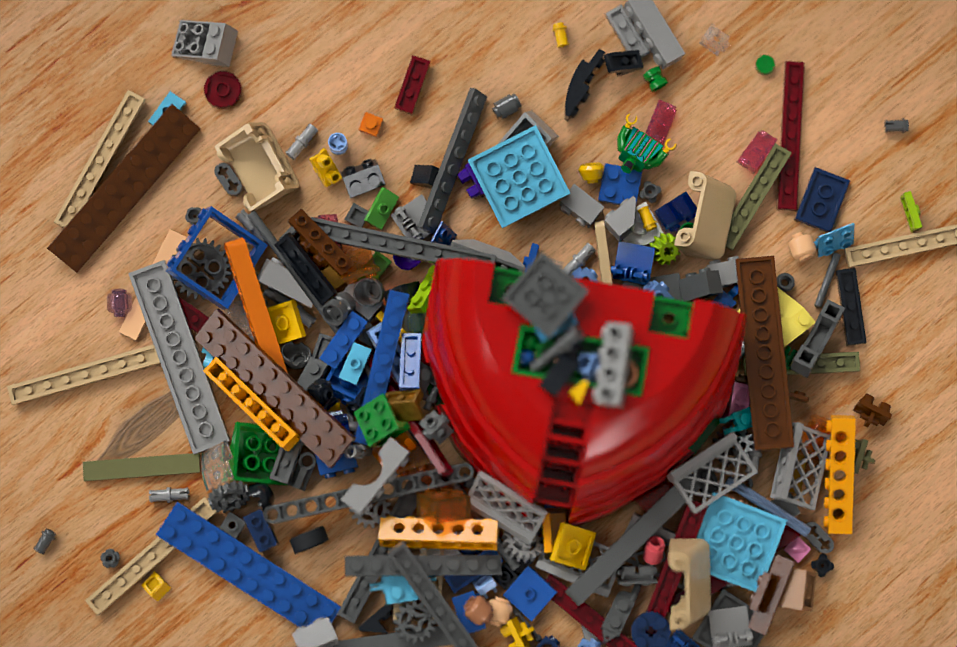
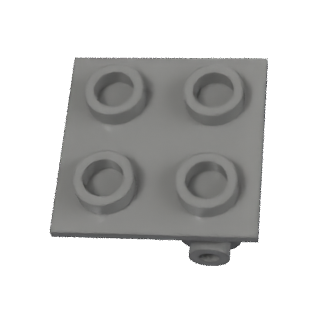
(409, 217)
(730, 627)

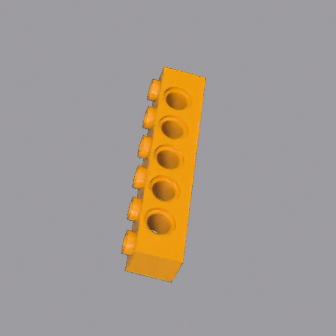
(252, 404)
(843, 523)
(446, 540)

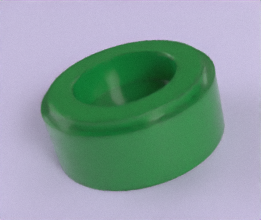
(765, 64)

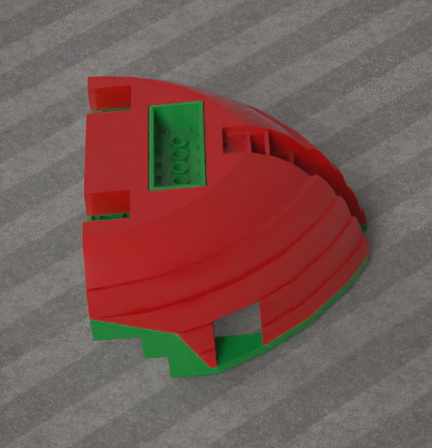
(550, 446)

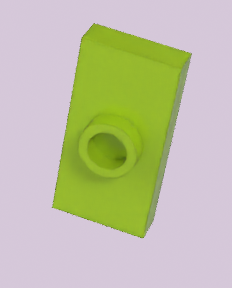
(911, 211)

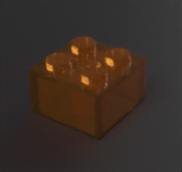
(443, 505)

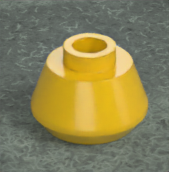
(591, 171)

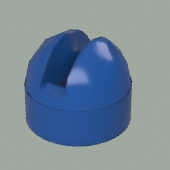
(526, 357)

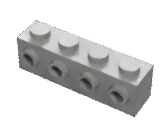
(654, 31)
(613, 365)

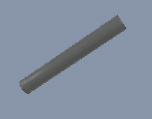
(827, 280)

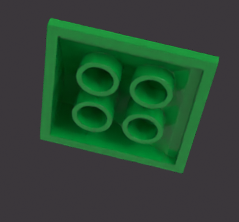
(253, 455)

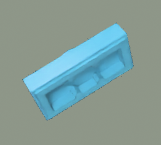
(171, 98)
(355, 363)

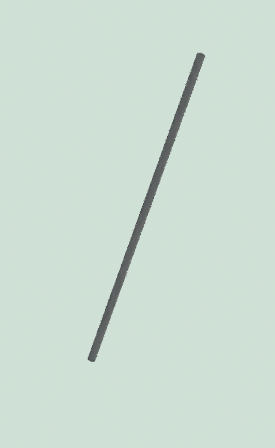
(271, 240)

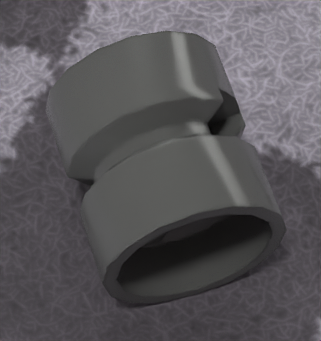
(338, 308)

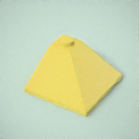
(793, 318)

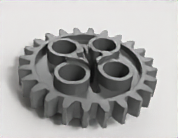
(212, 255)

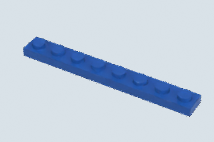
(384, 350)

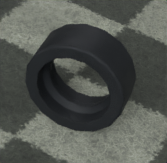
(309, 539)

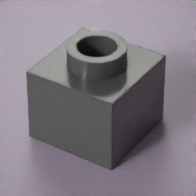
(240, 525)

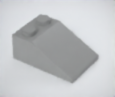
(527, 121)
(280, 279)

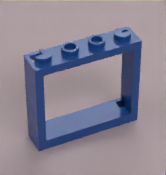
(255, 254)

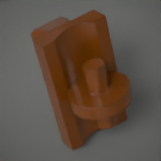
(872, 413)

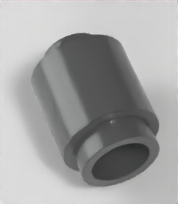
(506, 106)

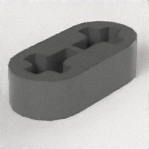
(232, 177)
(822, 535)

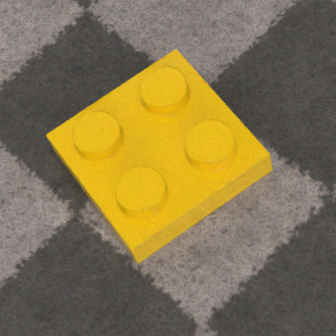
(286, 321)
(573, 546)

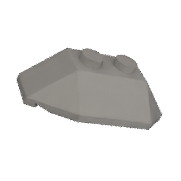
(504, 258)

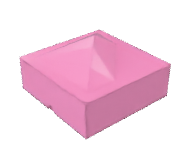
(797, 549)

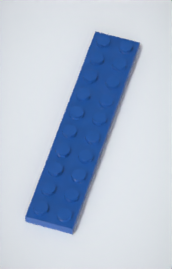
(245, 568)

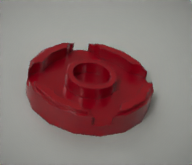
(222, 89)

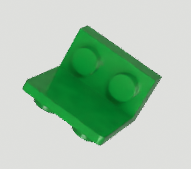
(379, 422)

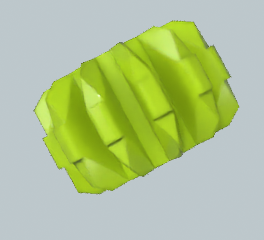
(665, 241)

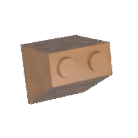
(799, 590)

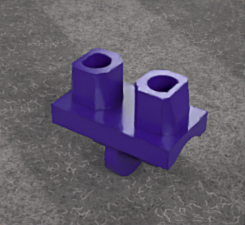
(466, 175)

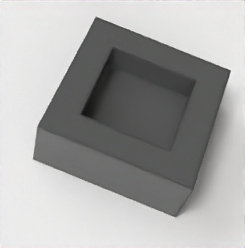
(356, 215)

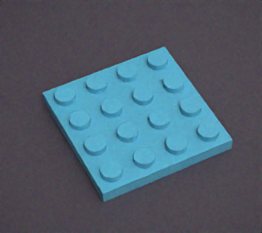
(519, 176)
(740, 540)

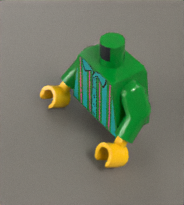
(639, 150)

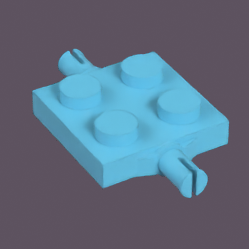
(396, 589)

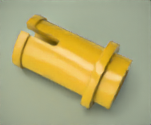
(560, 34)
(647, 218)

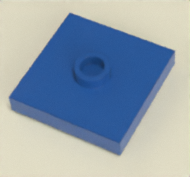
(530, 593)

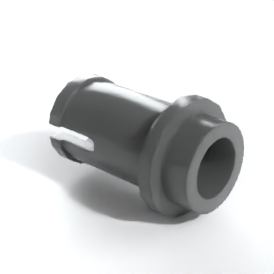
(896, 125)
(44, 541)

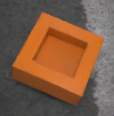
(370, 124)

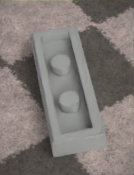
(625, 31)

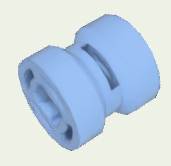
(339, 141)

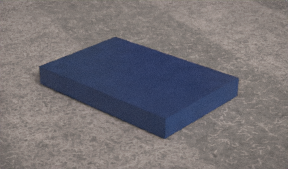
(822, 200)

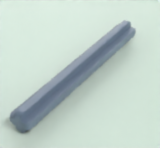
(769, 507)

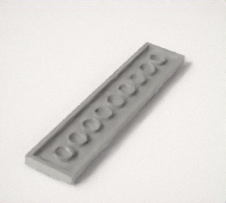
(179, 357)

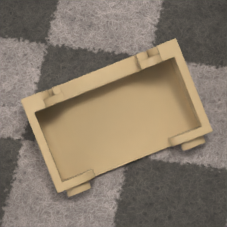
(258, 164)
(711, 221)
(694, 559)

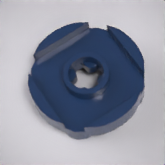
(642, 623)

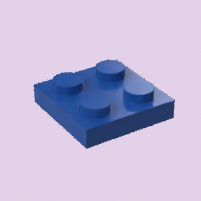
(618, 185)

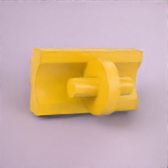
(325, 168)
(520, 633)

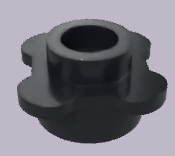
(827, 565)

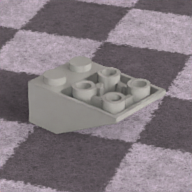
(205, 42)

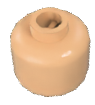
(802, 247)
(501, 611)

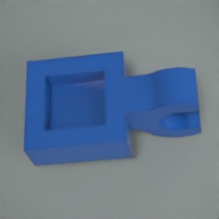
(726, 299)

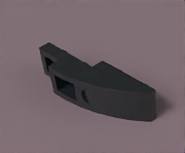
(578, 88)

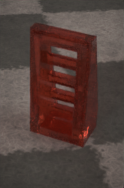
(646, 501)

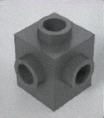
(436, 427)

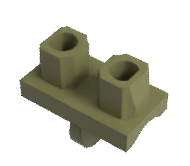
(860, 448)

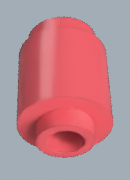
(654, 550)

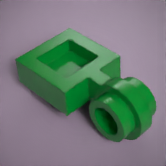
(530, 342)

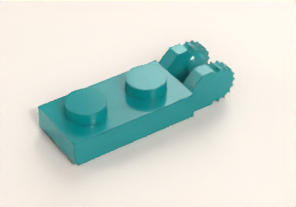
(741, 421)

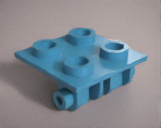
(835, 240)

